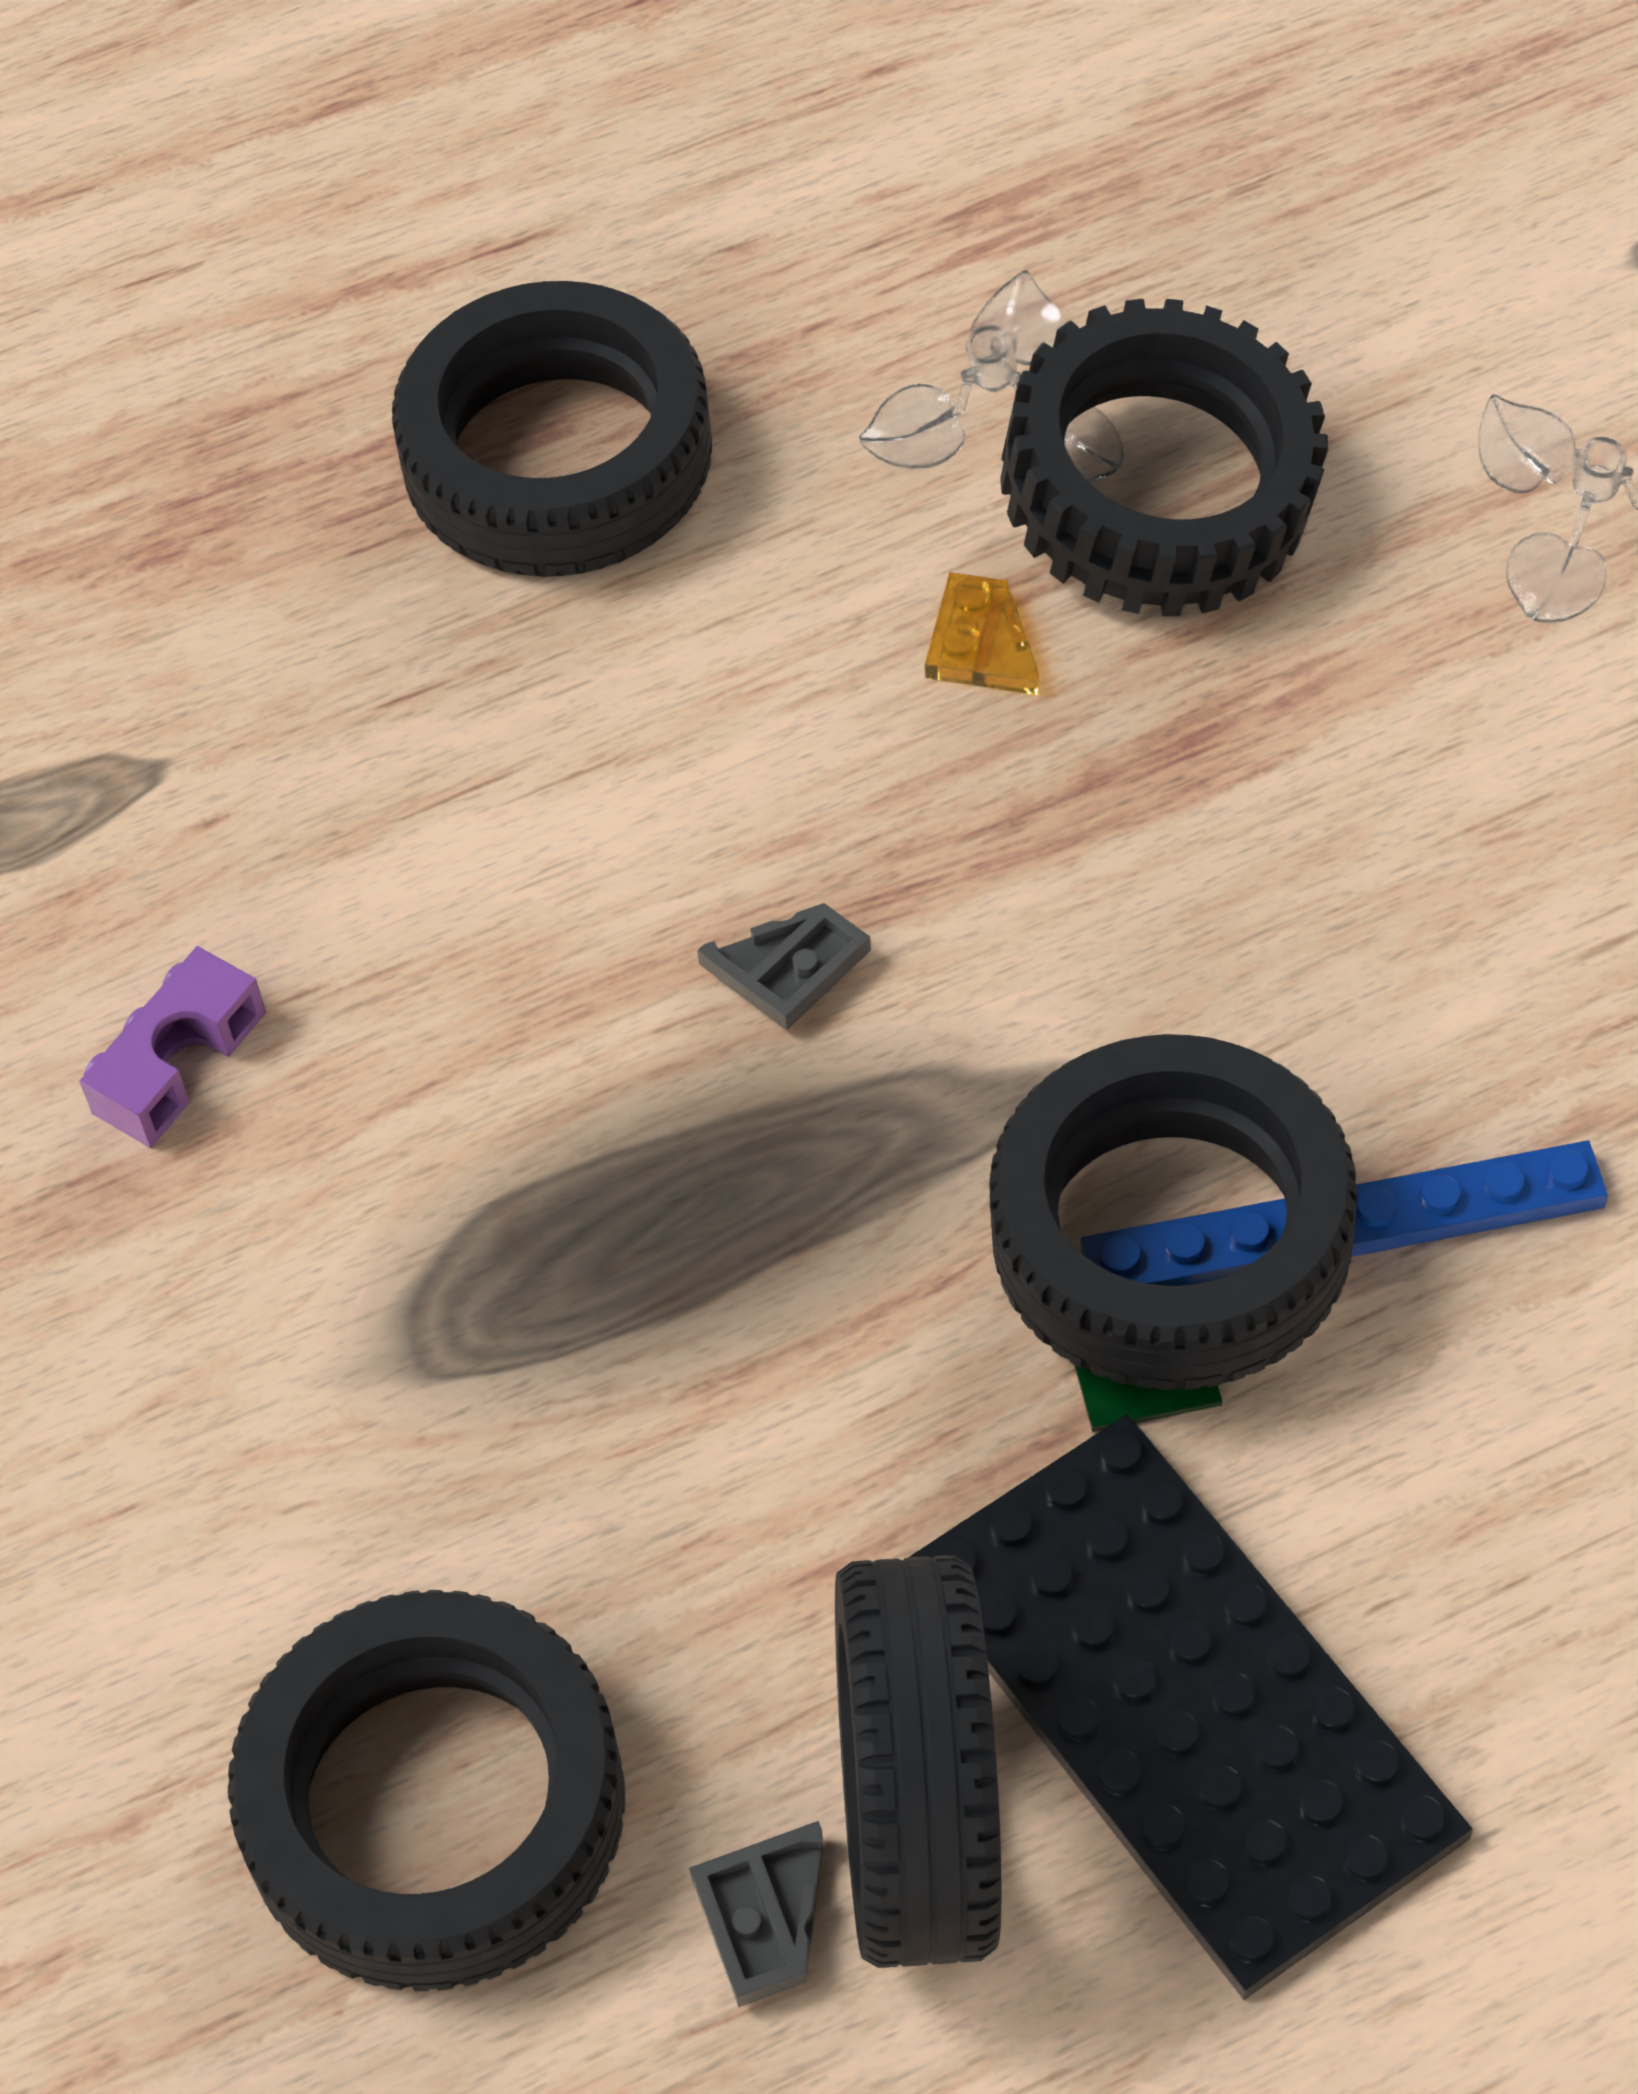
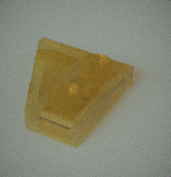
(981, 638)

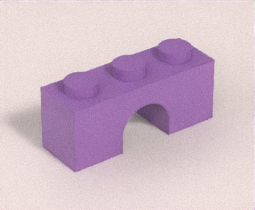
(197, 1005)

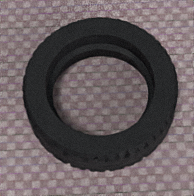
(535, 337)
(1176, 1091)
(394, 1650)
(918, 1761)

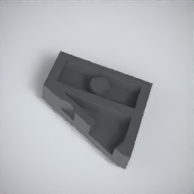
(789, 961)
(763, 1910)

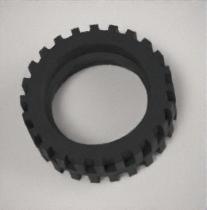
(1183, 360)

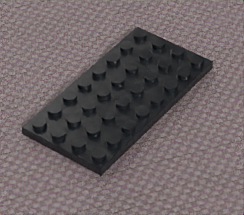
(1195, 1707)

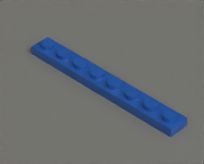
(1387, 1216)

